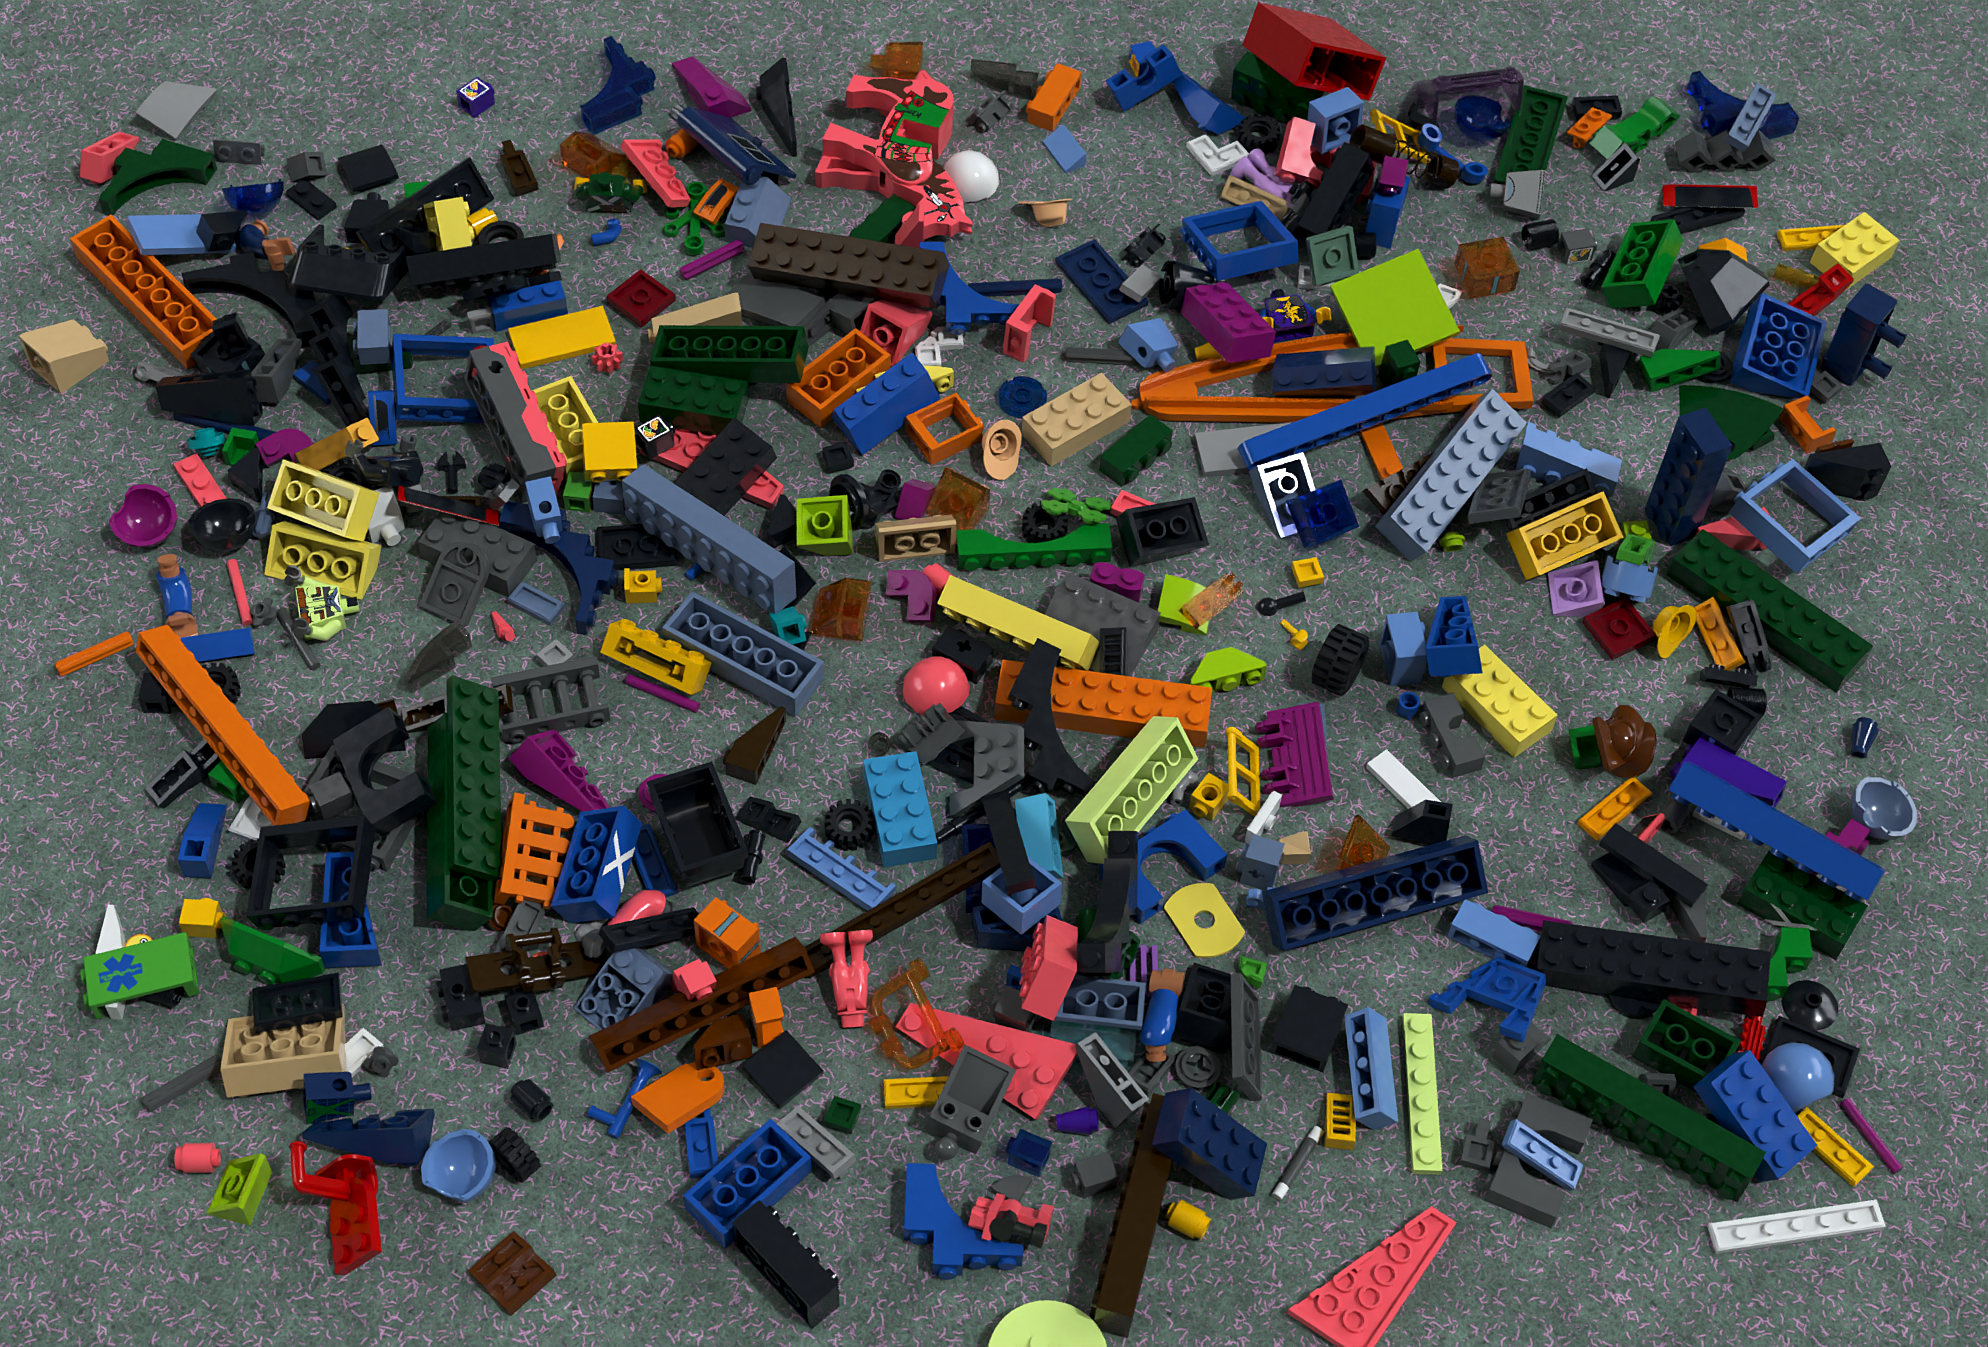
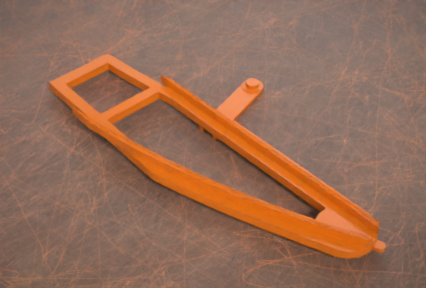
(1176, 398)

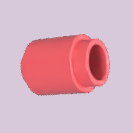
(938, 576)
(197, 1157)

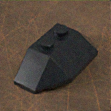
(1553, 497)

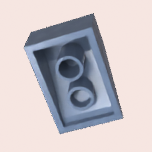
(1279, 482)

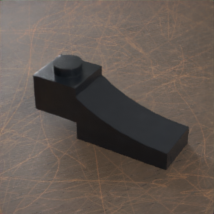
(183, 774)
(1631, 888)

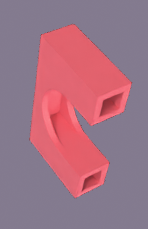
(1295, 158)

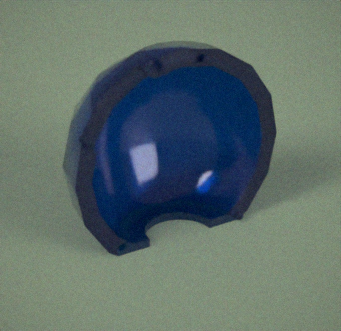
(1480, 118)
(254, 198)

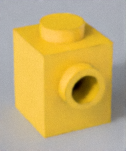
(201, 918)

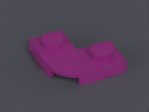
(282, 445)
(918, 589)

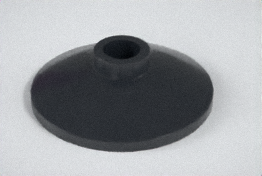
(1802, 1011)

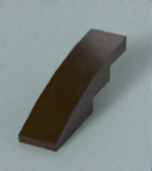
(423, 714)

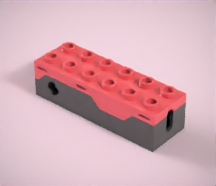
(513, 416)

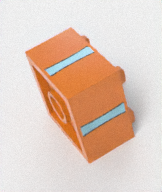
(726, 934)

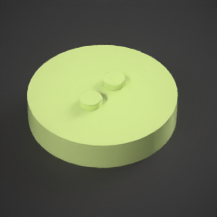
(1047, 1325)

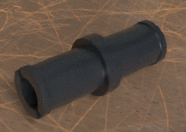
(1598, 269)
(755, 857)

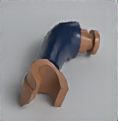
(252, 239)

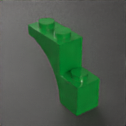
(1791, 953)

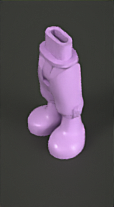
(1249, 167)

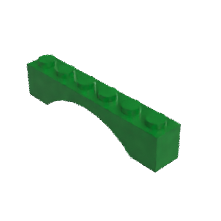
(983, 550)

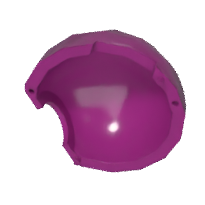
(145, 517)

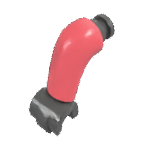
(641, 905)

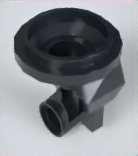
(866, 502)

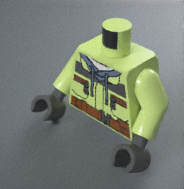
(319, 607)

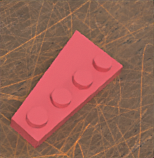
(655, 168)

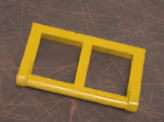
(1378, 118)
(1253, 776)

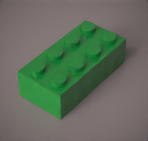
(1642, 264)

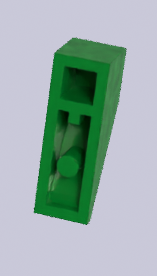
(1676, 366)

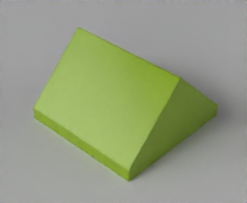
(241, 1189)

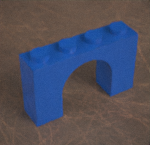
(1184, 838)

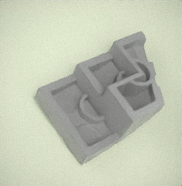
(175, 106)

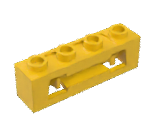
(624, 637)

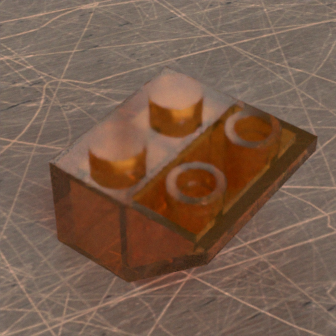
(589, 154)
(843, 609)

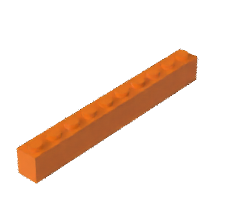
(222, 726)

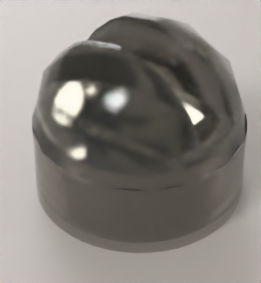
(883, 739)

